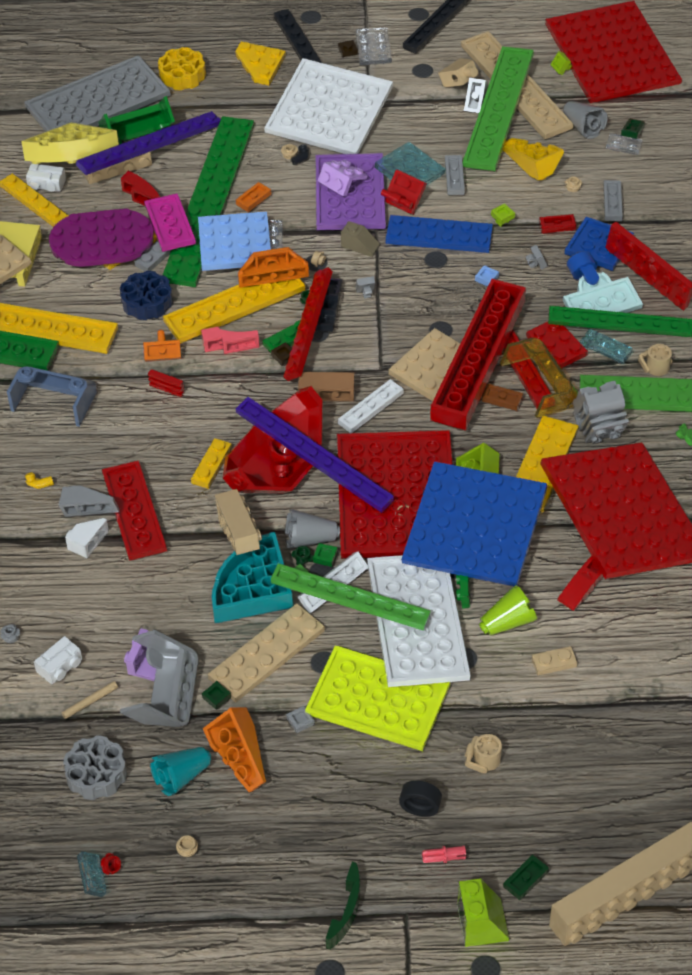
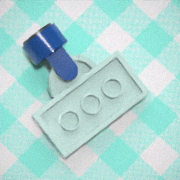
(597, 290)

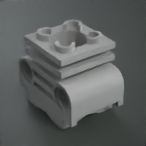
(600, 412)

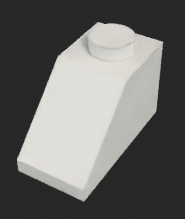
(475, 95)
(86, 536)

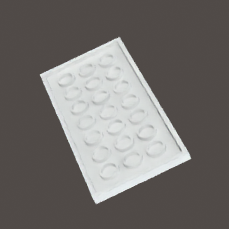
(411, 653)

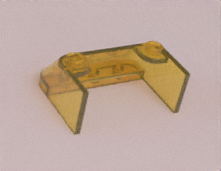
(552, 370)

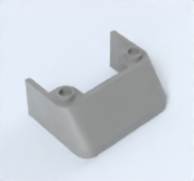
(173, 681)

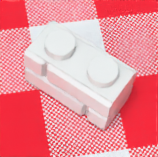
(46, 177)
(58, 660)

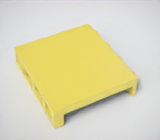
(26, 239)

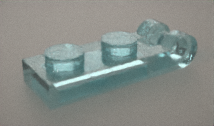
(606, 346)

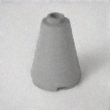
(586, 118)
(309, 529)

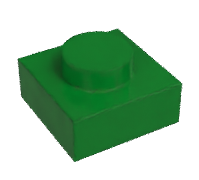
(325, 554)

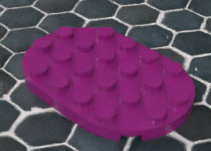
(101, 237)

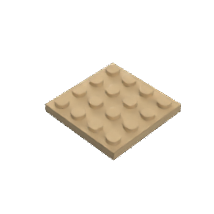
(426, 363)

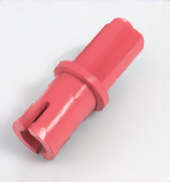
(444, 854)

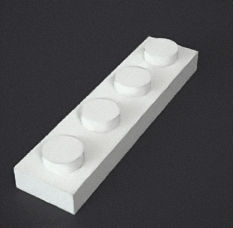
(370, 406)
(343, 573)

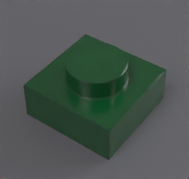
(216, 695)

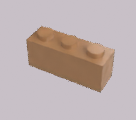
(329, 385)

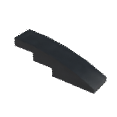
(330, 306)

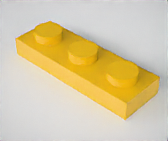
(211, 463)

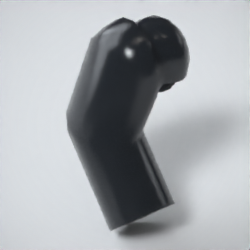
(302, 156)

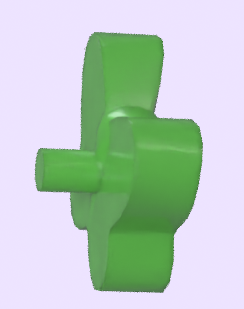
(685, 433)

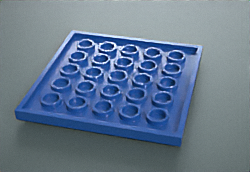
(475, 524)

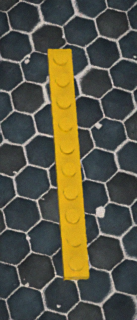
(36, 202)

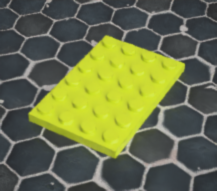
(357, 696)

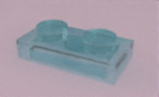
(91, 874)

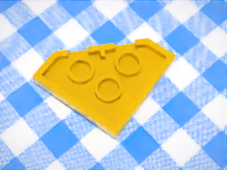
(260, 61)

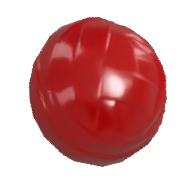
(280, 453)

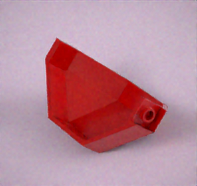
(249, 463)

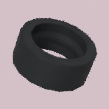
(410, 800)

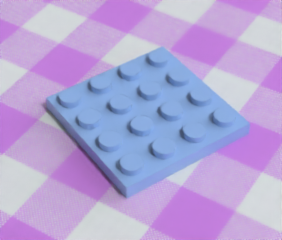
(232, 239)

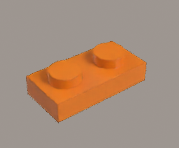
(253, 197)

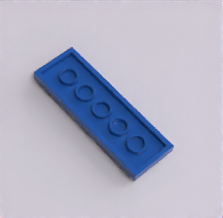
(439, 233)

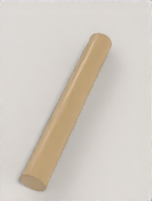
(89, 700)

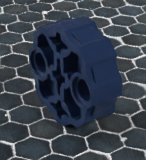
(146, 295)

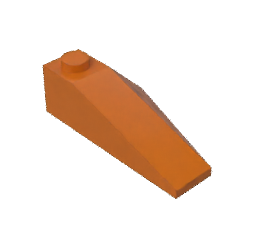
(236, 741)

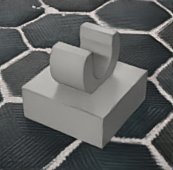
(536, 258)
(366, 286)

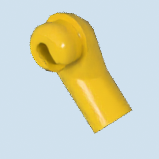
(38, 483)

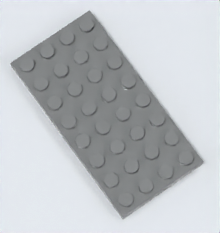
(108, 92)

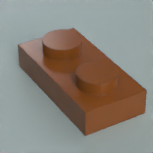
(502, 397)

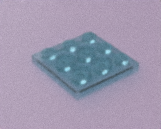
(411, 161)

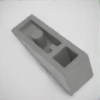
(85, 501)

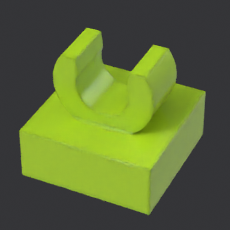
(561, 63)
(502, 214)

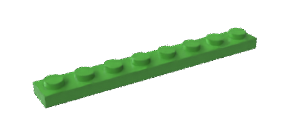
(350, 596)

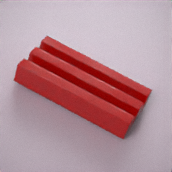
(557, 223)
(166, 383)

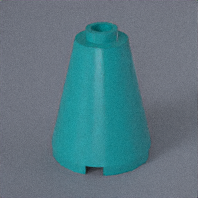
(178, 768)

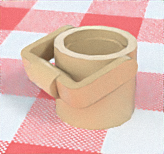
(658, 360)
(486, 753)

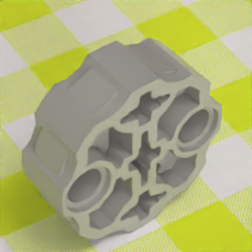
(105, 770)

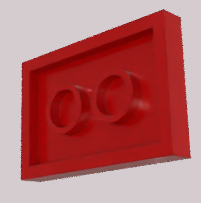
(559, 342)

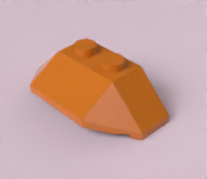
(272, 267)

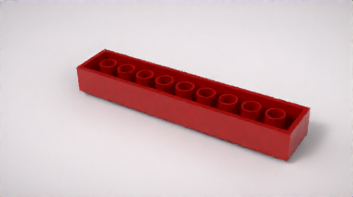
(477, 354)

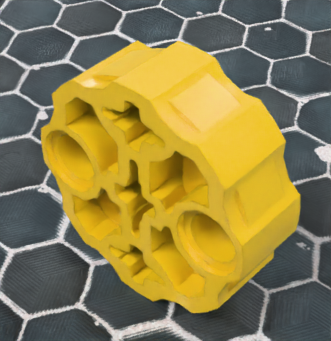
(182, 68)

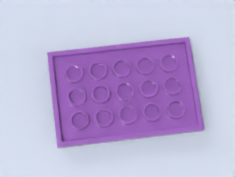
(364, 199)

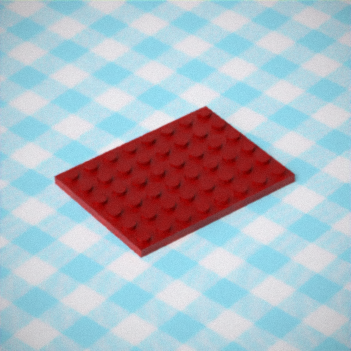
(613, 51)
(400, 466)
(622, 509)

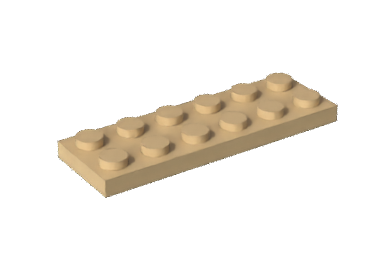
(266, 652)

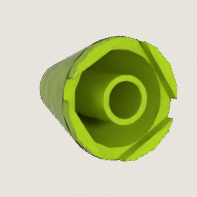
(508, 613)

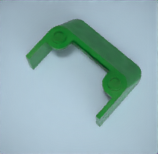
(140, 121)

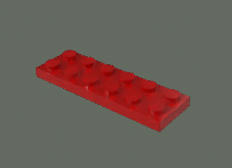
(649, 266)
(136, 515)

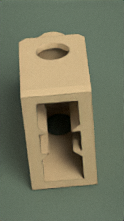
(462, 69)

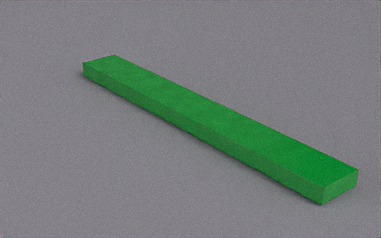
(620, 321)

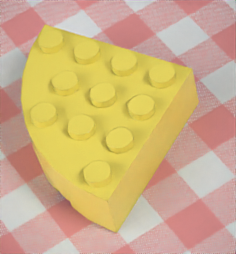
(68, 143)

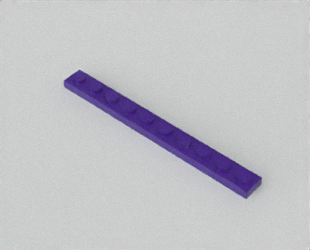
(147, 143)
(315, 454)

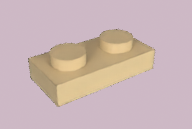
(554, 660)

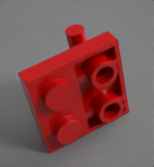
(404, 191)

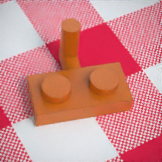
(162, 349)

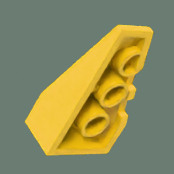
(534, 158)

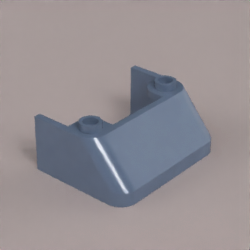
(53, 381)

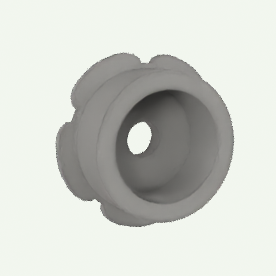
(10, 637)

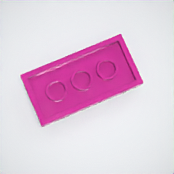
(169, 222)

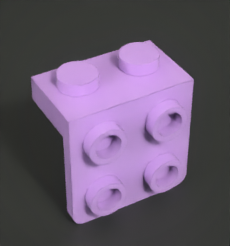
(339, 176)
(137, 662)

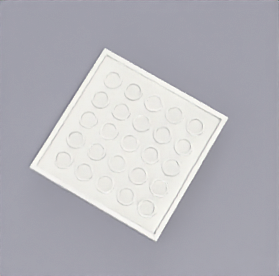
(329, 107)

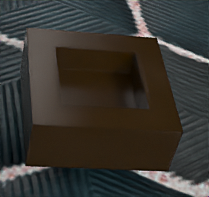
(347, 48)
(281, 353)

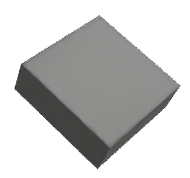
(300, 719)

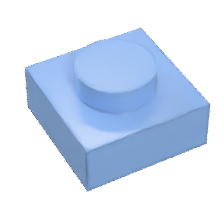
(485, 275)

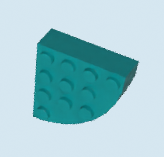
(245, 584)

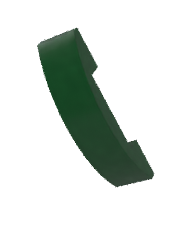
(339, 928)

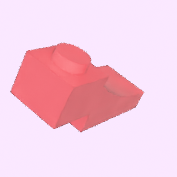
(229, 341)

